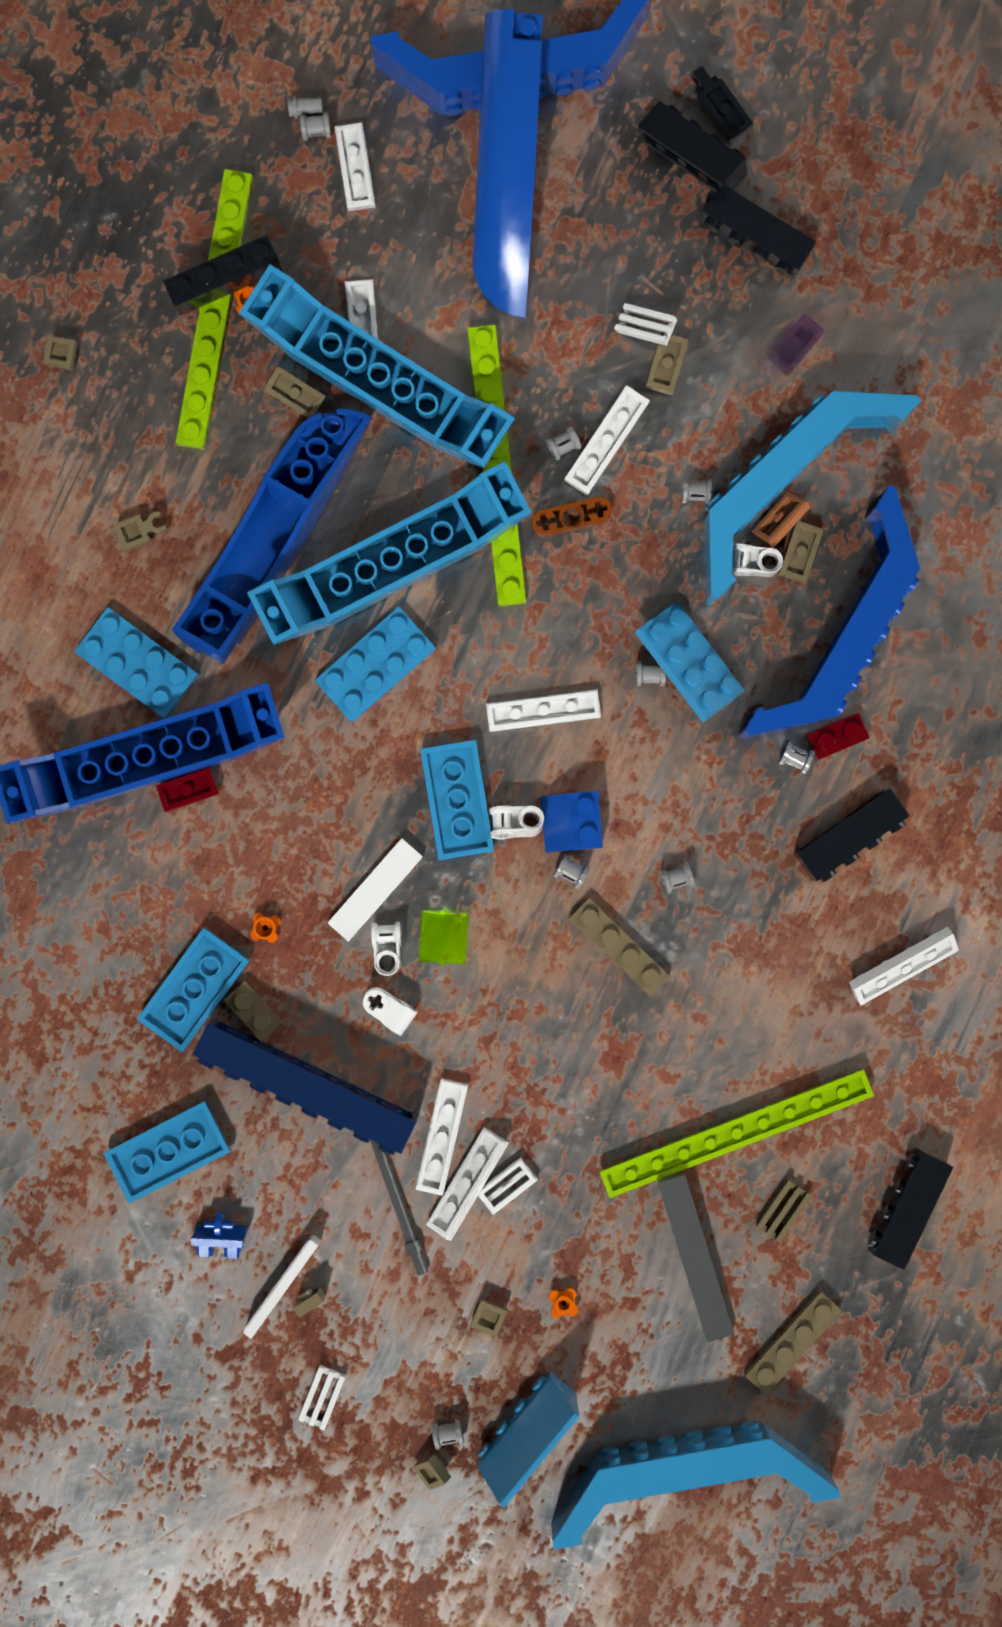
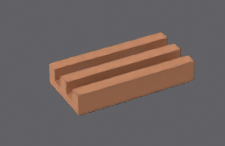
(783, 521)

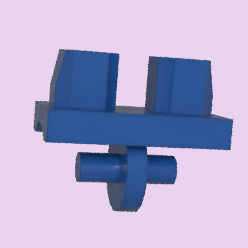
(219, 1234)

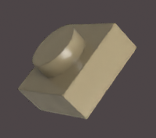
(60, 353)
(308, 1300)
(488, 1317)
(432, 1471)

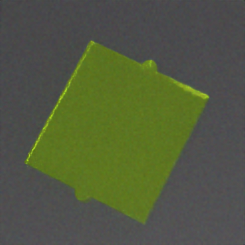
(443, 938)

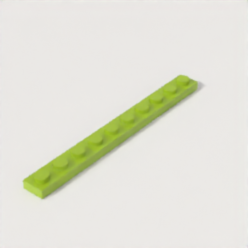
(213, 316)
(489, 389)
(736, 1133)

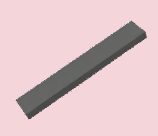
(695, 1257)

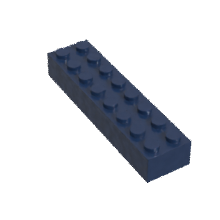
(306, 1086)

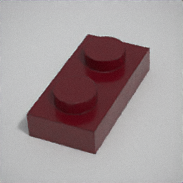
(837, 736)
(187, 790)

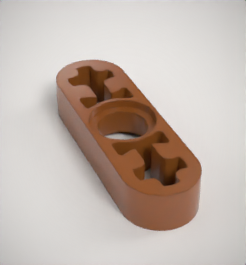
(593, 518)

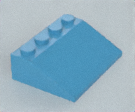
(528, 1437)

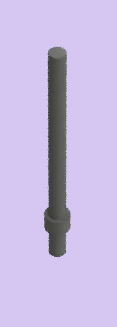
(413, 1245)

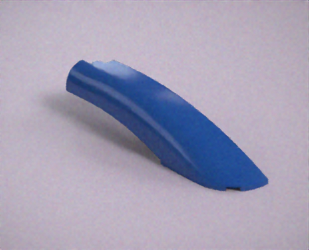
(507, 157)
(271, 530)

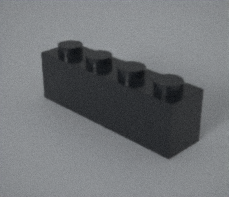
(693, 149)
(758, 232)
(221, 275)
(851, 835)
(909, 1209)

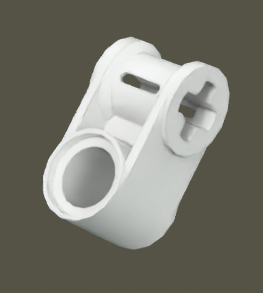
(752, 560)
(513, 821)
(386, 945)
(393, 1013)

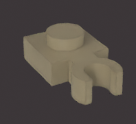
(135, 531)

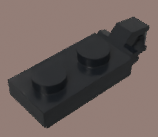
(721, 105)

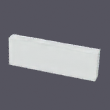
(355, 166)

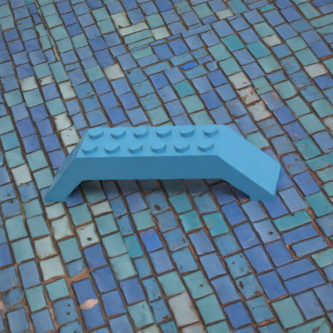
(374, 371)
(782, 464)
(392, 558)
(684, 1465)

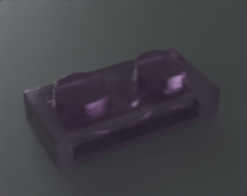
(796, 344)

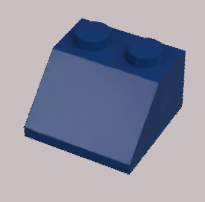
(571, 821)

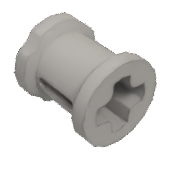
(315, 126)
(569, 435)
(696, 491)
(649, 674)
(796, 757)
(571, 871)
(677, 877)
(447, 1434)

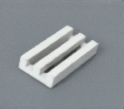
(650, 314)
(525, 1171)
(313, 1420)

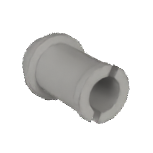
(305, 106)

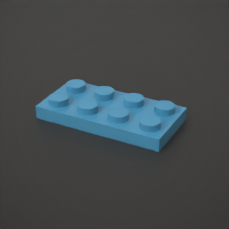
(689, 661)
(136, 663)
(375, 664)
(457, 800)
(193, 989)
(167, 1151)

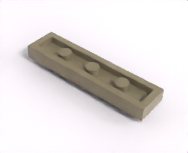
(619, 947)
(792, 1342)

